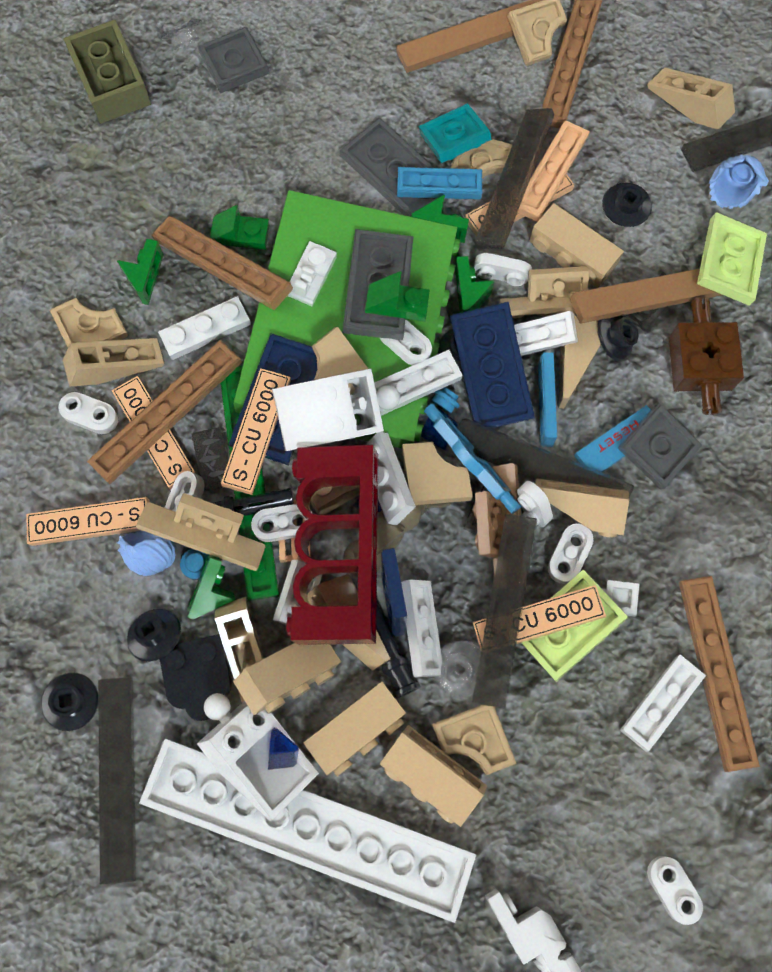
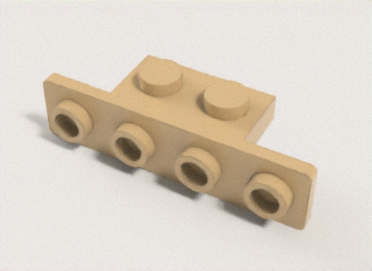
(549, 291)
(203, 528)

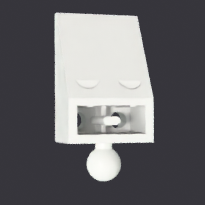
(325, 410)
(247, 761)

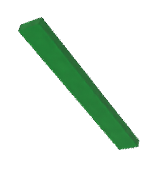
(263, 581)

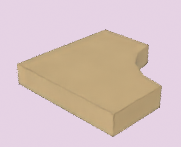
(534, 28)
(488, 157)
(87, 325)
(336, 356)
(432, 478)
(478, 736)

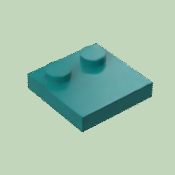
(455, 133)

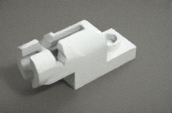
(532, 935)

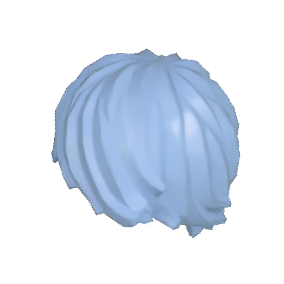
(737, 181)
(146, 552)

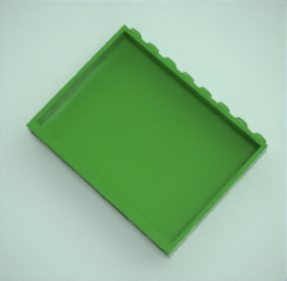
(333, 227)

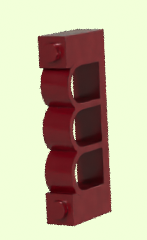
(326, 468)

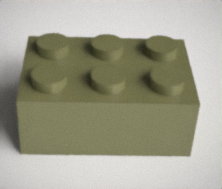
(107, 71)

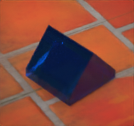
(282, 751)

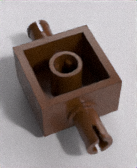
(706, 356)

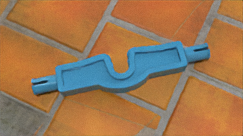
(464, 451)

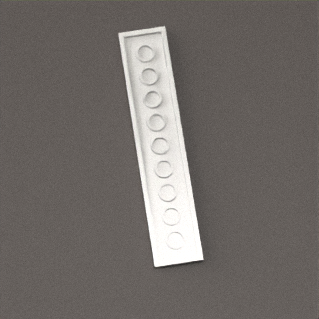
(315, 834)

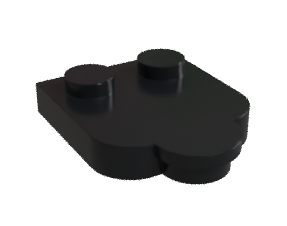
(194, 673)

